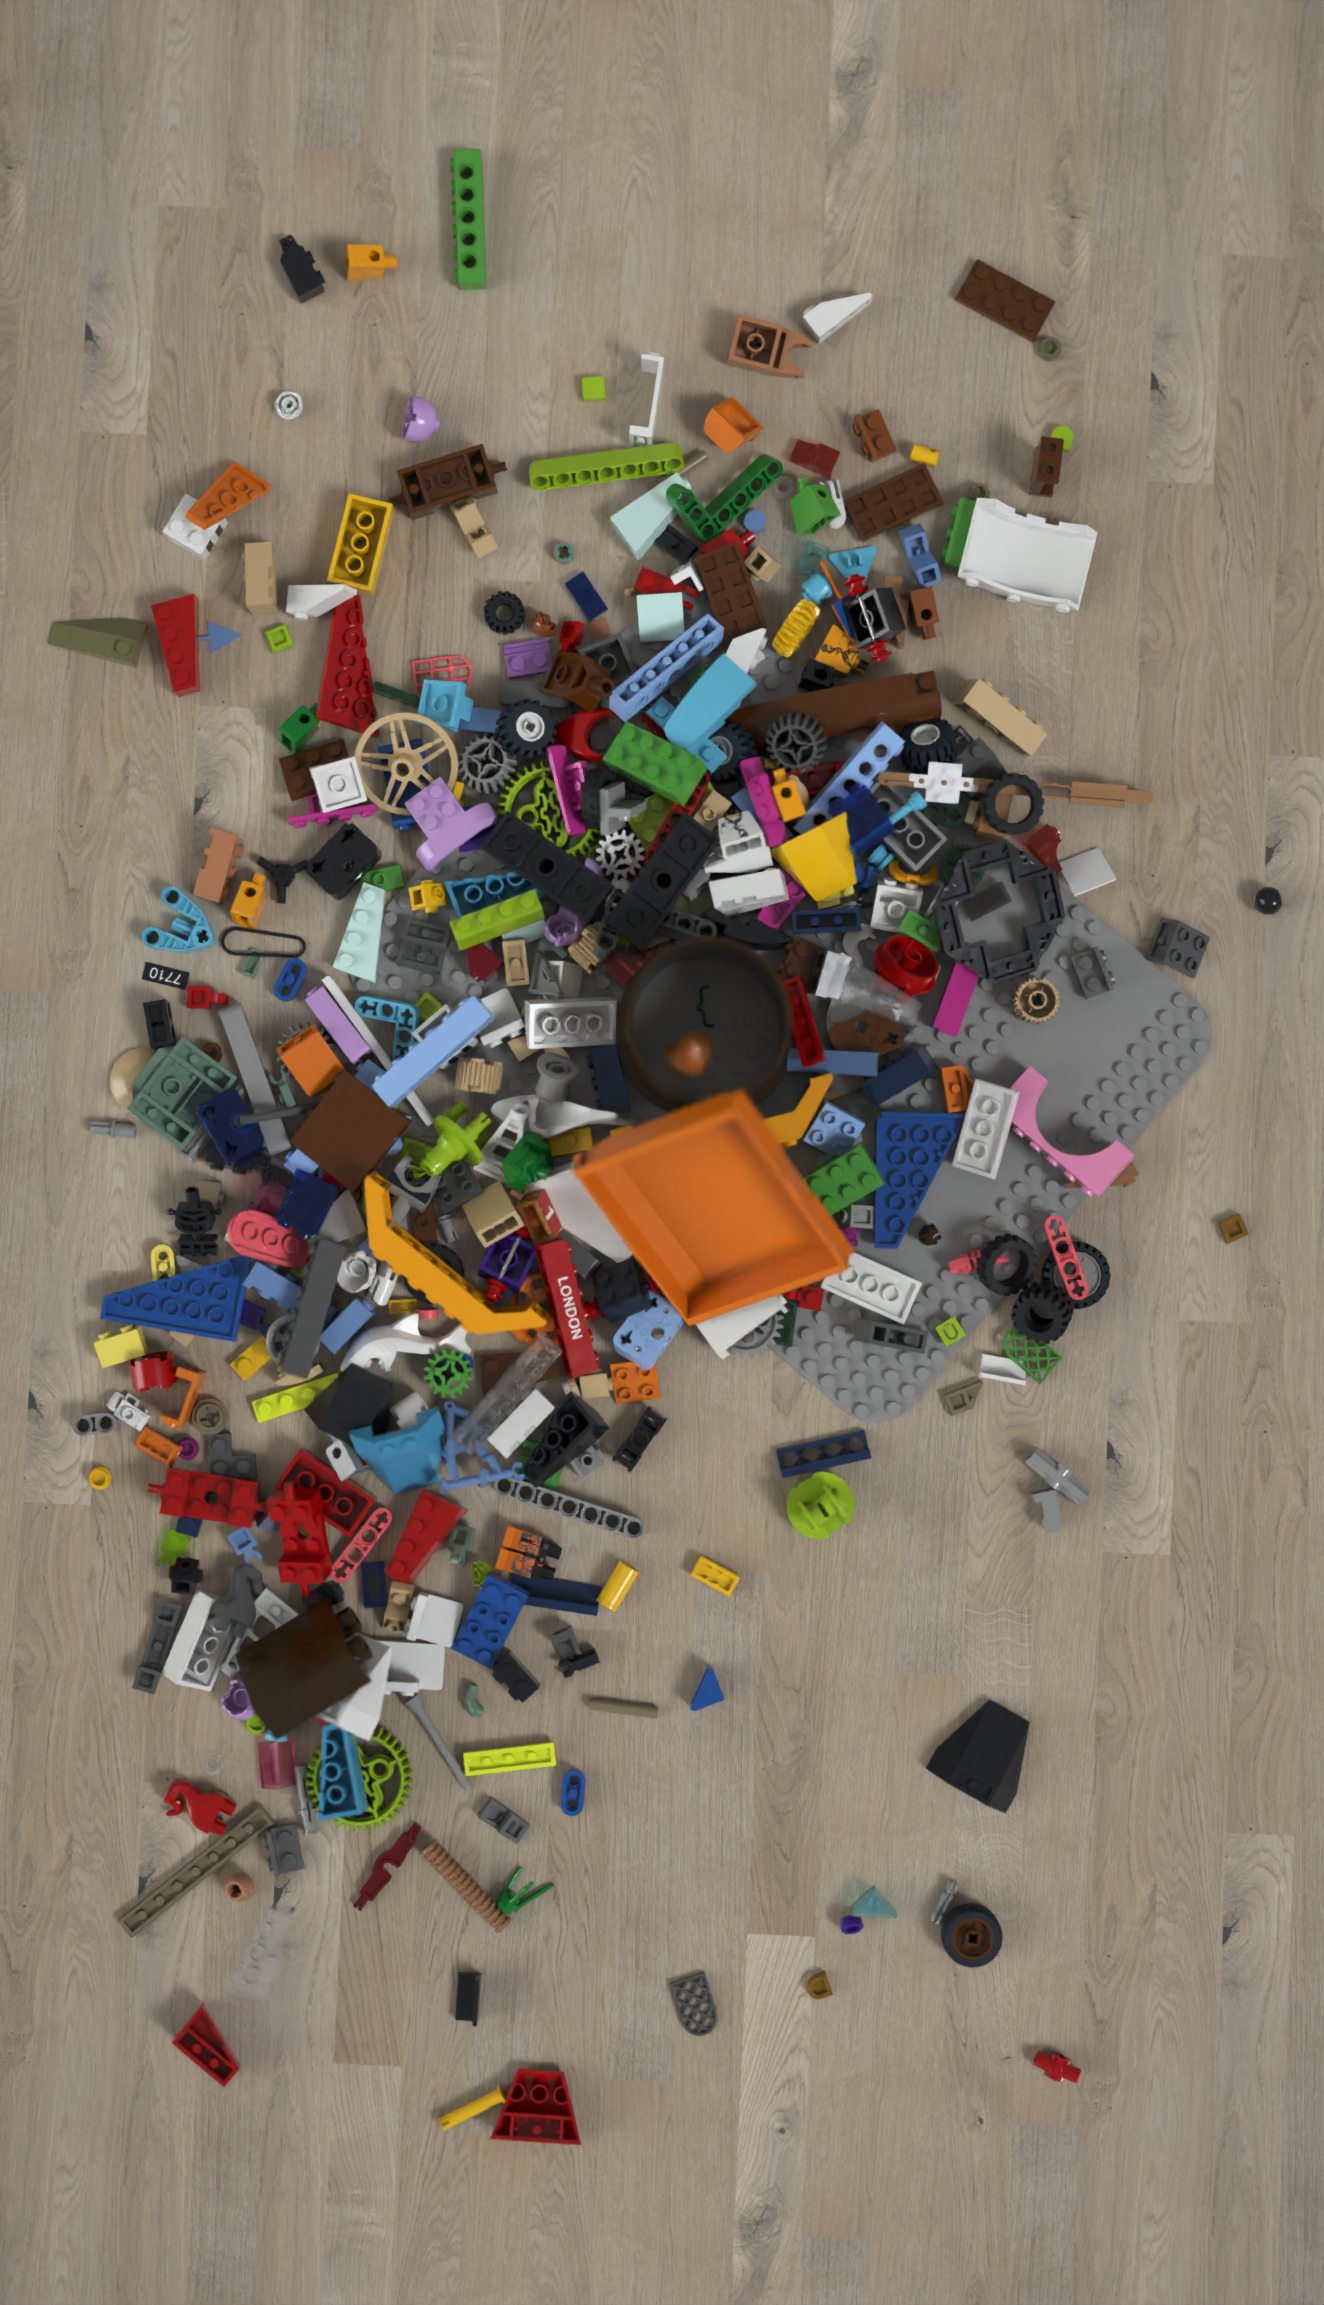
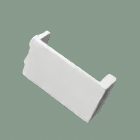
(644, 436)
(730, 1327)

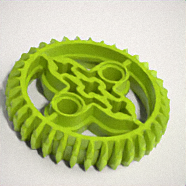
(532, 808)
(374, 1789)

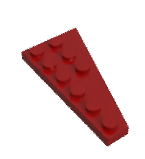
(346, 677)

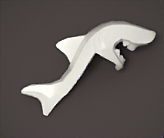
(554, 1118)
(402, 1336)

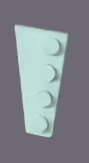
(361, 941)

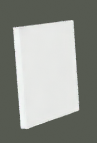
(1086, 871)

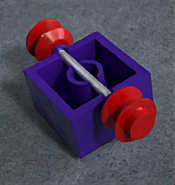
(507, 1264)

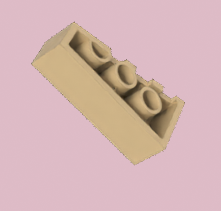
(1000, 716)

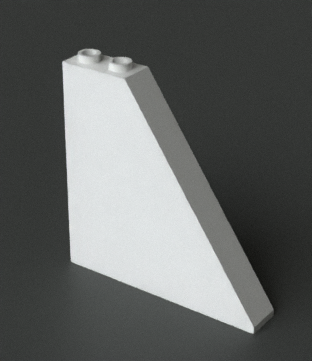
(579, 1212)

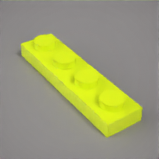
(290, 1399)
(509, 1758)

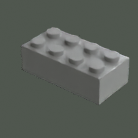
(914, 836)

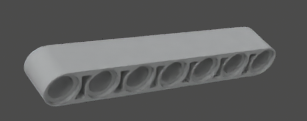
(255, 1076)
(578, 1514)

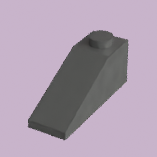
(890, 1335)

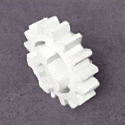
(628, 859)

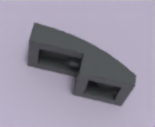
(503, 1819)

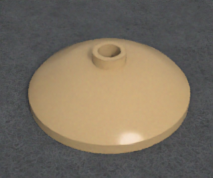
(126, 1071)

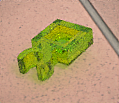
(174, 1546)

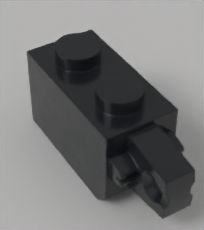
(300, 271)
(213, 1159)

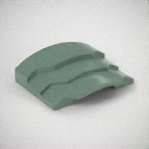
(173, 1087)

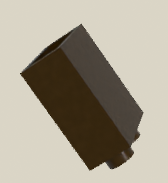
(305, 1666)

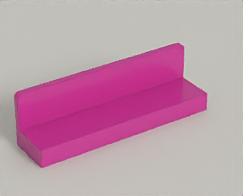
(955, 1000)

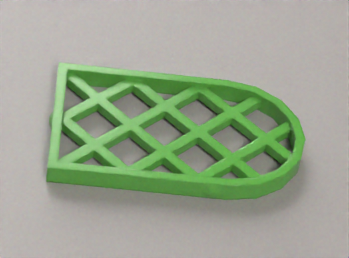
(1029, 1371)

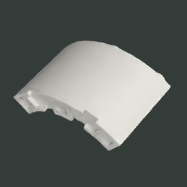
(1026, 556)

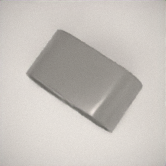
(95, 1422)

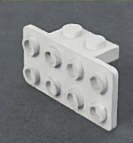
(414, 1667)

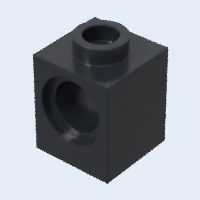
(815, 668)

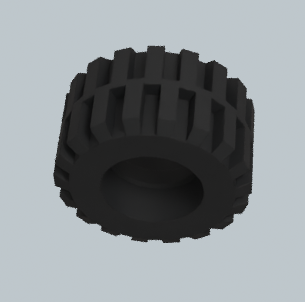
(1035, 1326)

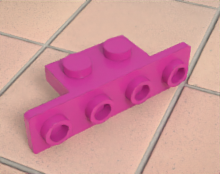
(569, 787)
(764, 801)
(323, 818)

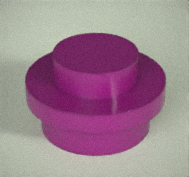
(190, 1448)

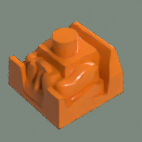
(731, 425)

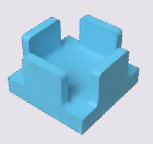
(445, 703)

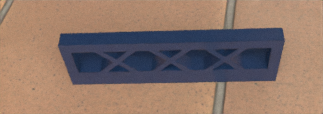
(826, 1462)

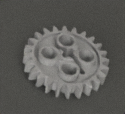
(760, 1341)

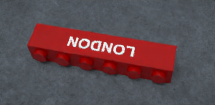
(566, 1307)

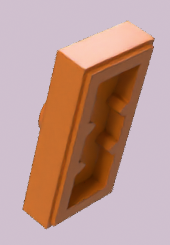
(158, 1446)

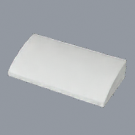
(570, 1022)

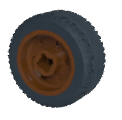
(971, 1950)

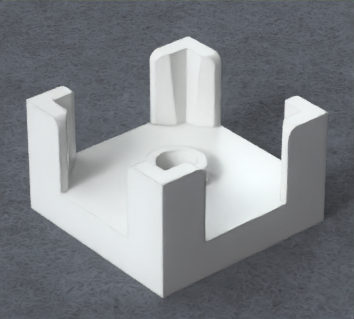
(338, 784)

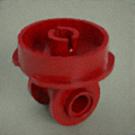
(906, 965)

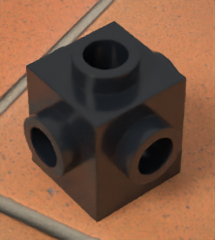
(185, 1575)

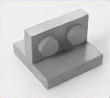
(615, 809)

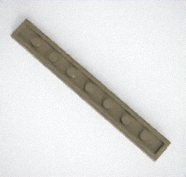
(196, 1871)

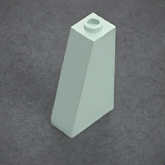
(647, 517)

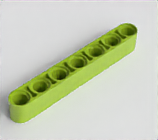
(606, 466)

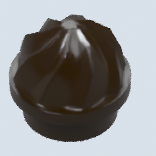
(929, 1235)

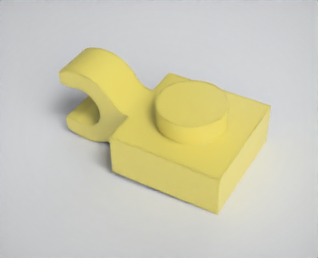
(834, 900)

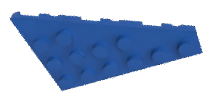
(193, 1302)

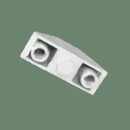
(745, 648)

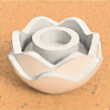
(289, 398)

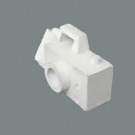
(129, 1412)

